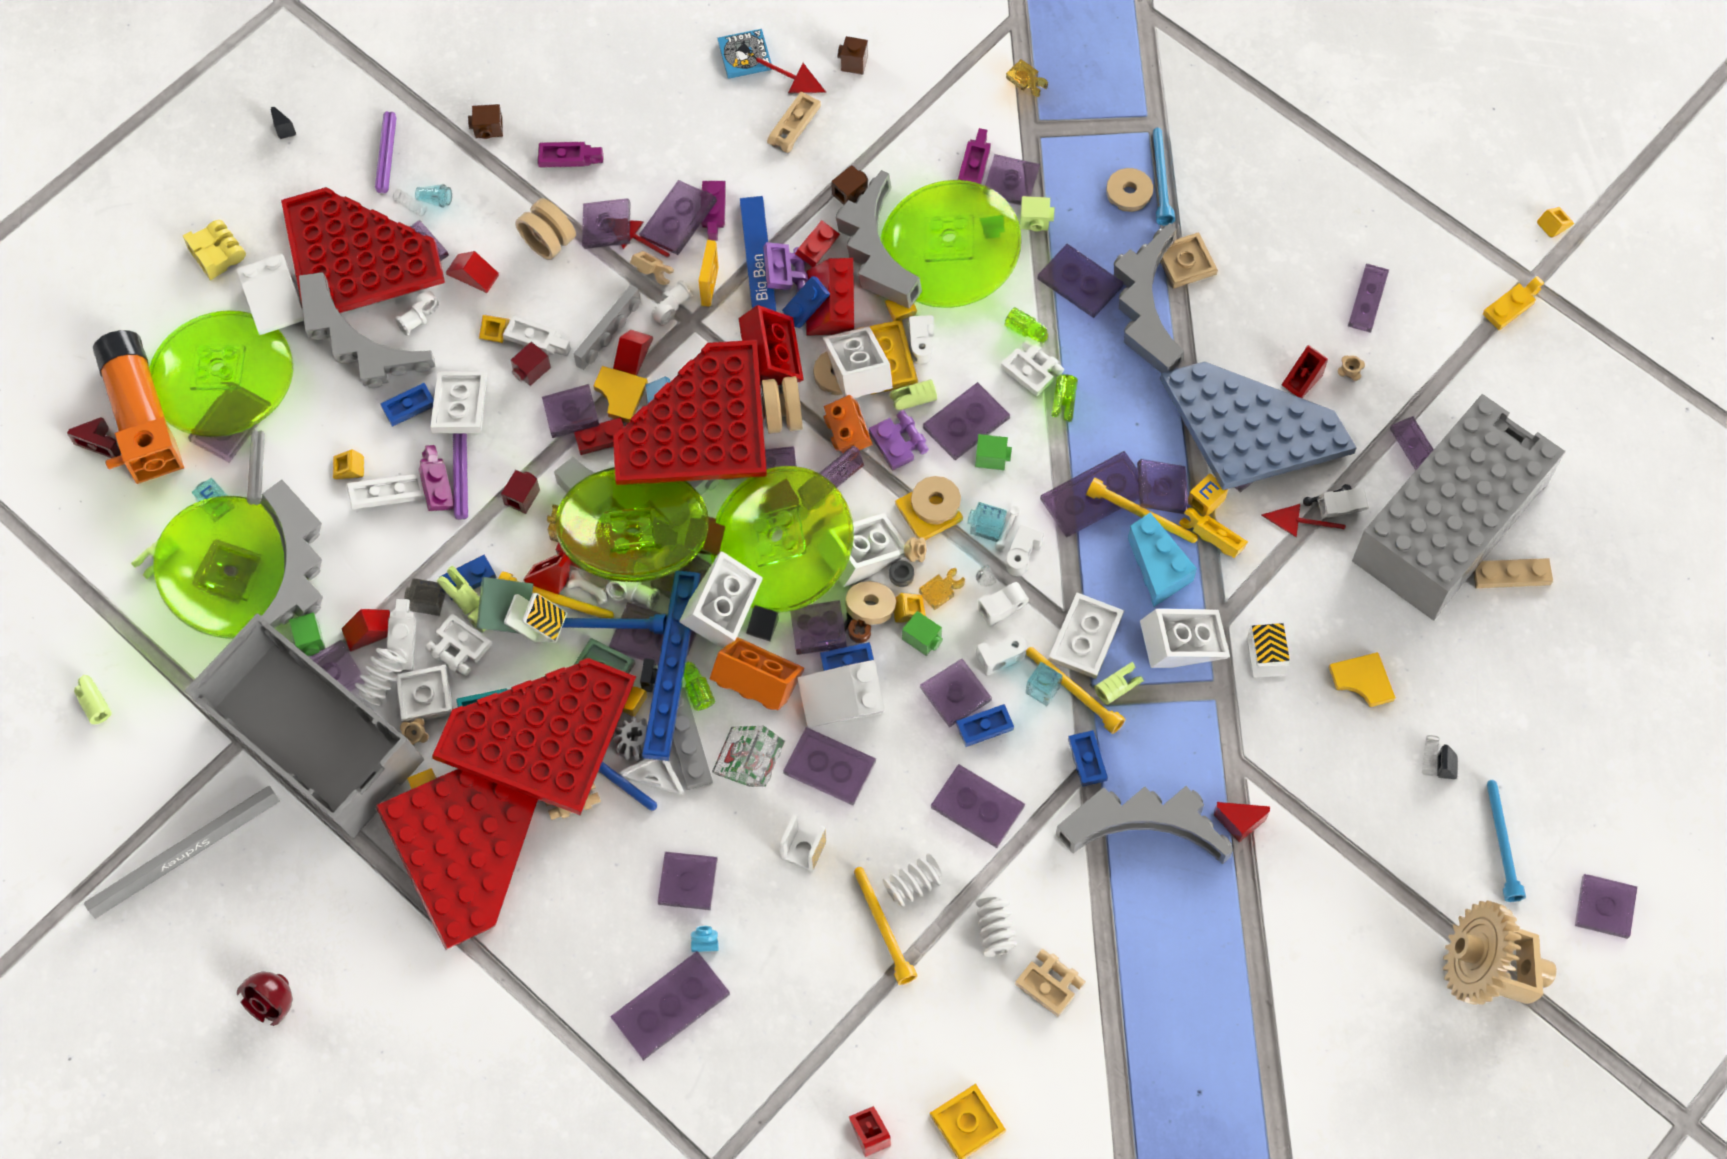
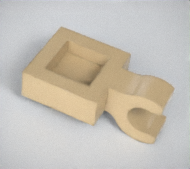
(649, 264)

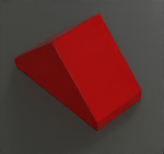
(473, 270)
(632, 351)
(1305, 372)
(550, 573)
(366, 628)
(1240, 818)
(870, 1131)

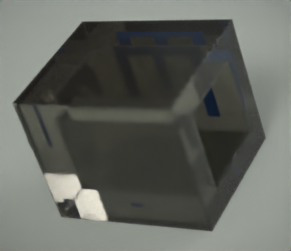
(425, 597)

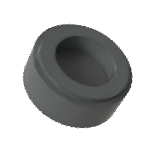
(901, 573)

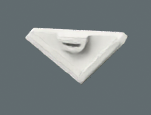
(655, 774)

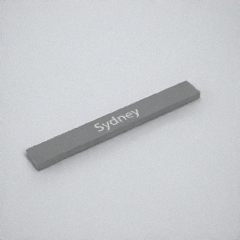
(181, 852)

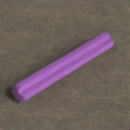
(385, 152)
(460, 479)

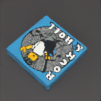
(741, 51)

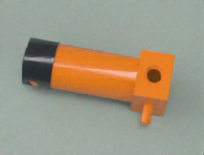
(143, 434)

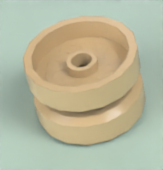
(545, 228)
(781, 405)

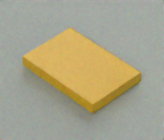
(895, 346)

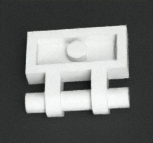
(1027, 371)
(463, 638)

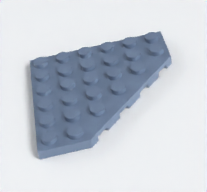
(1250, 427)

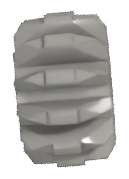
(626, 735)

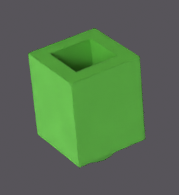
(992, 452)
(922, 633)
(307, 634)

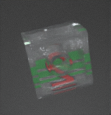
(749, 755)

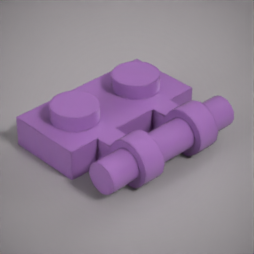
(778, 267)
(891, 443)

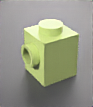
(1036, 213)

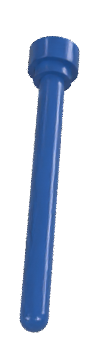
(654, 624)
(628, 787)

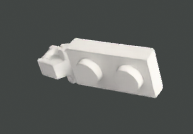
(547, 339)
(402, 632)

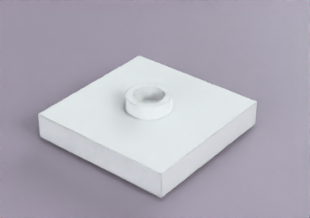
(424, 694)

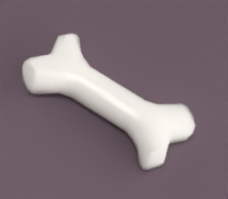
(578, 581)

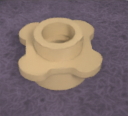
(1354, 362)
(915, 549)
(418, 725)

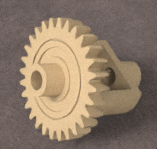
(1483, 953)

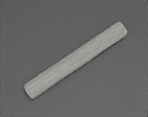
(255, 467)

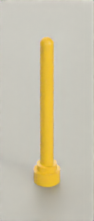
(1098, 490)
(565, 601)
(1112, 720)
(904, 971)

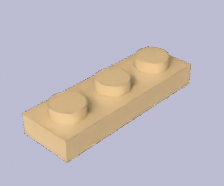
(1513, 573)

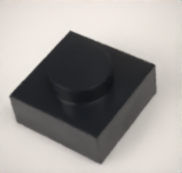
(648, 674)

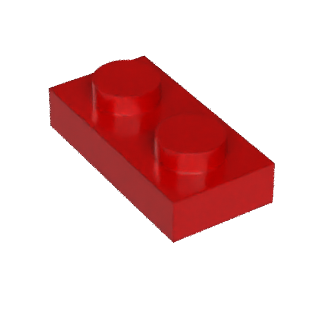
(817, 244)
(598, 437)

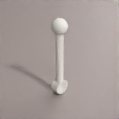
(1014, 511)

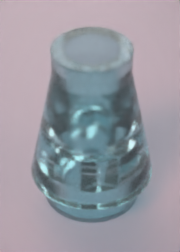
(435, 195)

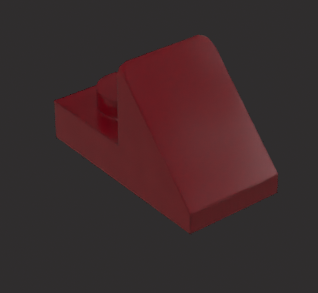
(94, 438)

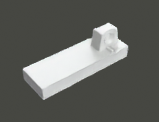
(385, 491)

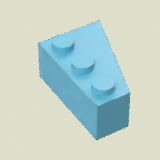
(1160, 559)

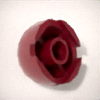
(266, 996)

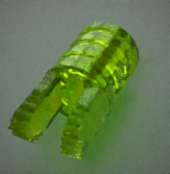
(1026, 325)
(1065, 395)
(696, 683)

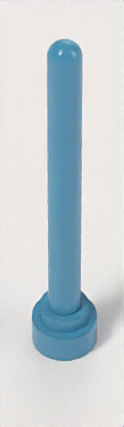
(1165, 213)
(1513, 889)

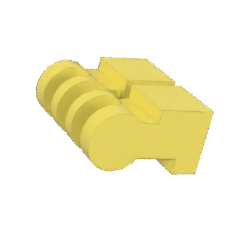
(214, 248)

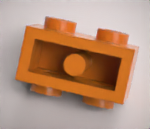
(846, 424)

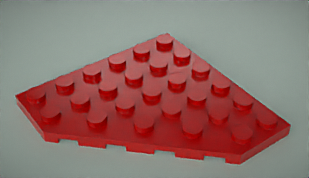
(357, 250)
(699, 423)
(541, 733)
(459, 848)

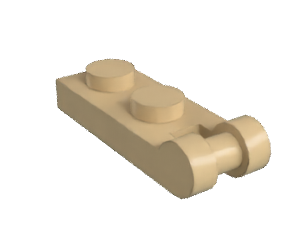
(794, 121)

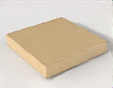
(1188, 261)

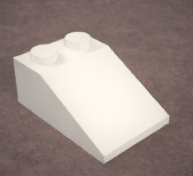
(271, 294)
(858, 362)
(874, 548)
(721, 600)
(1183, 637)
(841, 694)

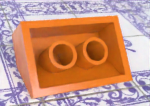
(756, 673)

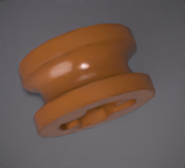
(859, 638)

